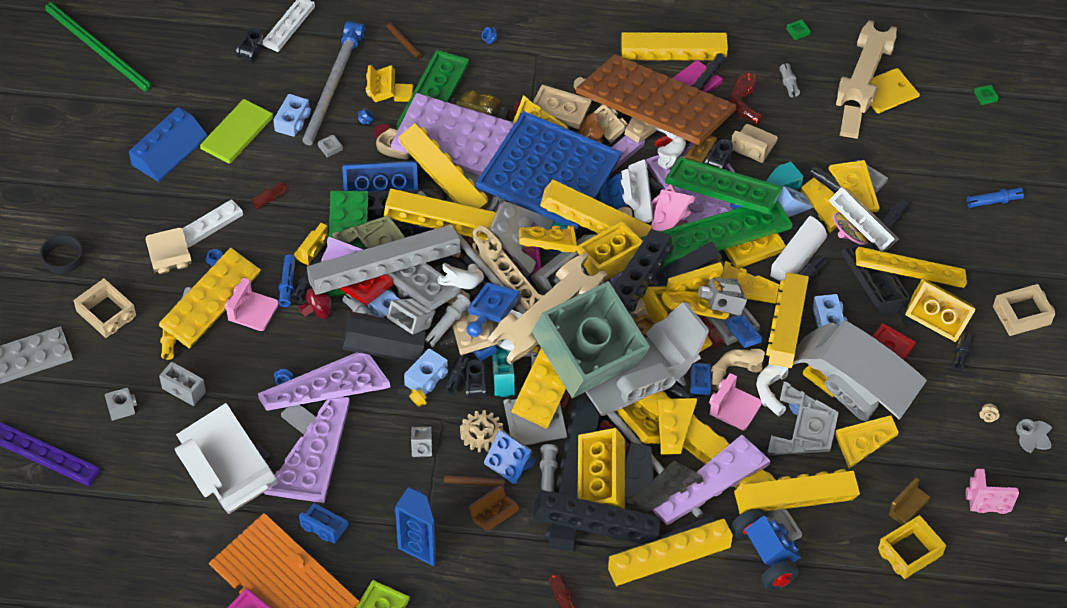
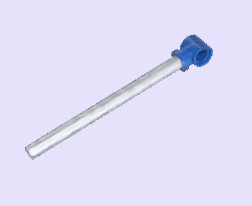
(352, 35)

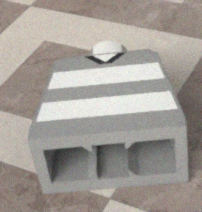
(410, 315)

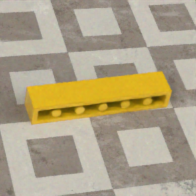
(673, 46)
(441, 169)
(586, 210)
(436, 213)
(788, 320)
(797, 492)
(670, 552)

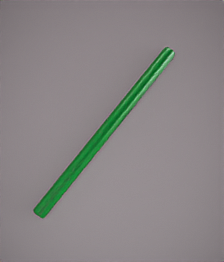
(100, 48)

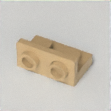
(613, 126)

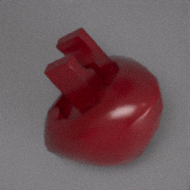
(318, 303)

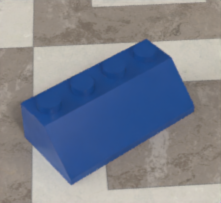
(167, 144)
(380, 176)
(415, 526)

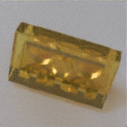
(478, 103)

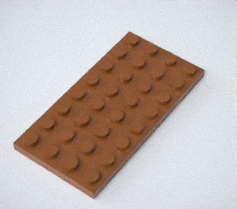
(656, 99)

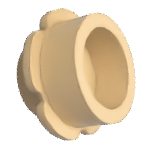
(989, 409)

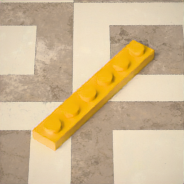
(910, 267)

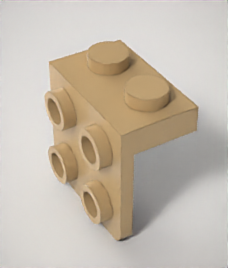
(753, 142)
(168, 250)

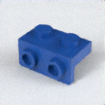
(612, 193)
(323, 522)

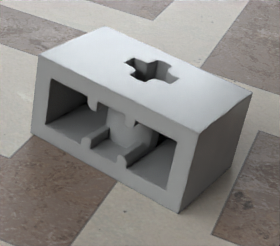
(182, 383)

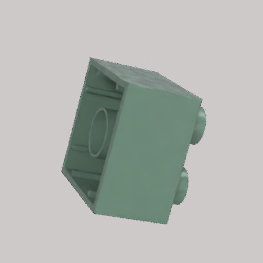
(590, 339)

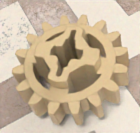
(480, 430)

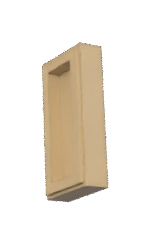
(851, 122)

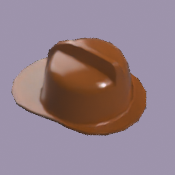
(592, 128)

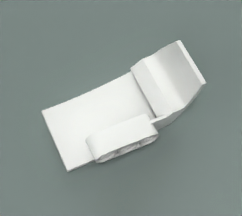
(224, 460)

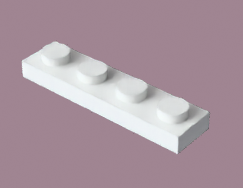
(288, 24)
(211, 222)

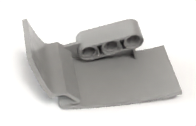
(672, 351)
(860, 369)

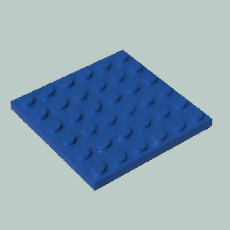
(545, 152)

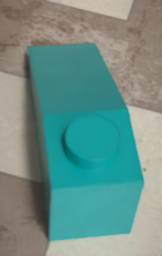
(787, 176)
(502, 374)

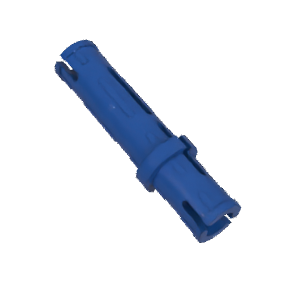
(995, 197)
(286, 286)

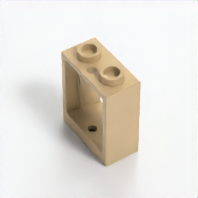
(97, 294)
(1008, 317)

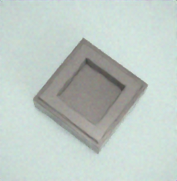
(330, 145)

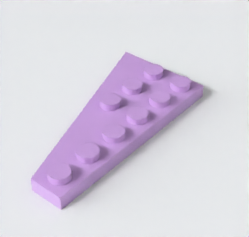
(340, 378)
(312, 459)

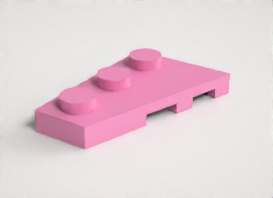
(670, 209)

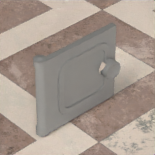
(531, 433)

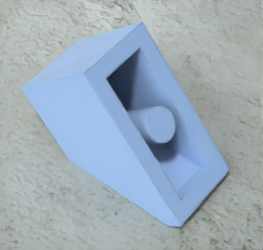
(793, 202)

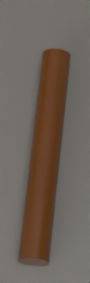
(404, 41)
(474, 480)

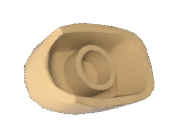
(384, 145)

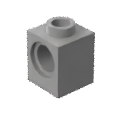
(114, 404)

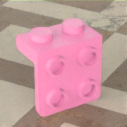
(250, 307)
(733, 404)
(989, 498)

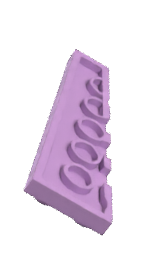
(724, 470)

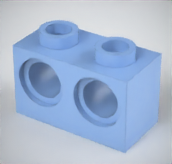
(292, 115)
(828, 310)

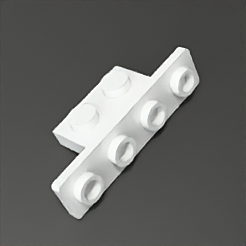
(637, 191)

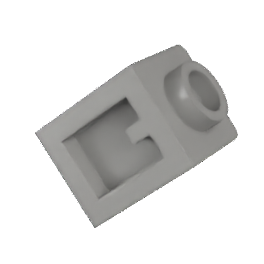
(421, 441)

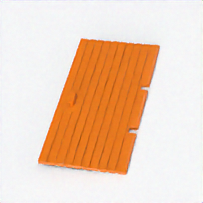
(279, 570)

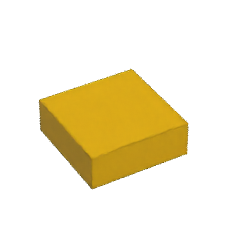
(403, 92)

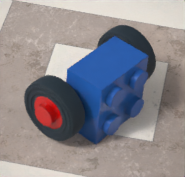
(772, 545)

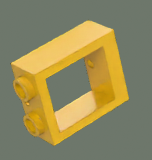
(924, 534)

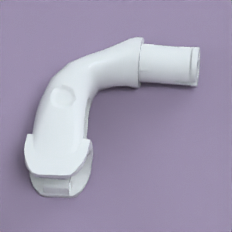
(672, 151)
(461, 278)
(765, 379)

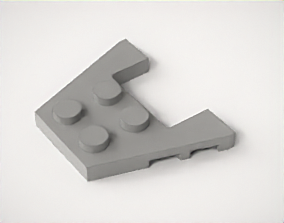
(506, 229)
(813, 425)

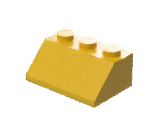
(610, 250)
(939, 310)

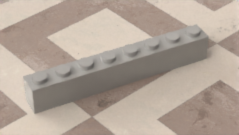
(383, 259)

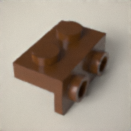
(493, 509)

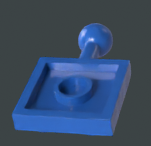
(491, 303)

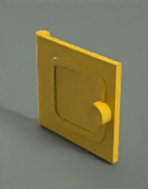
(889, 92)

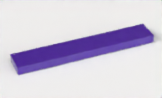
(47, 455)

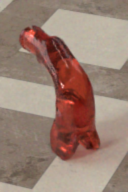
(743, 87)

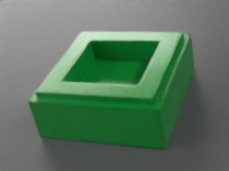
(798, 29)
(986, 94)

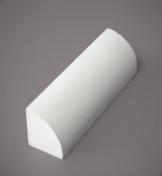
(863, 219)
(799, 249)

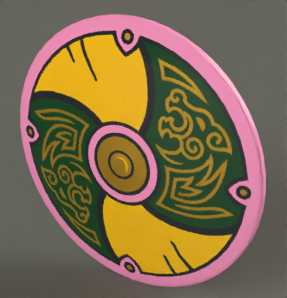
(848, 230)

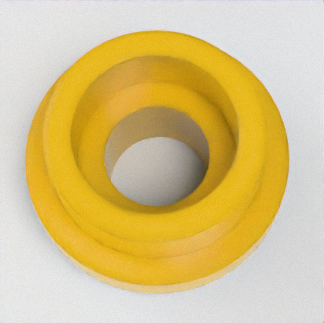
(418, 397)

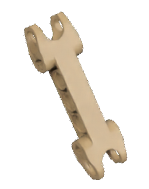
(859, 86)
(496, 259)
(520, 329)

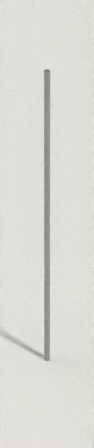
(519, 308)

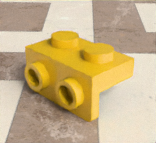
(380, 83)
(312, 244)

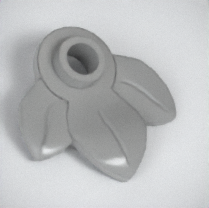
(1035, 436)

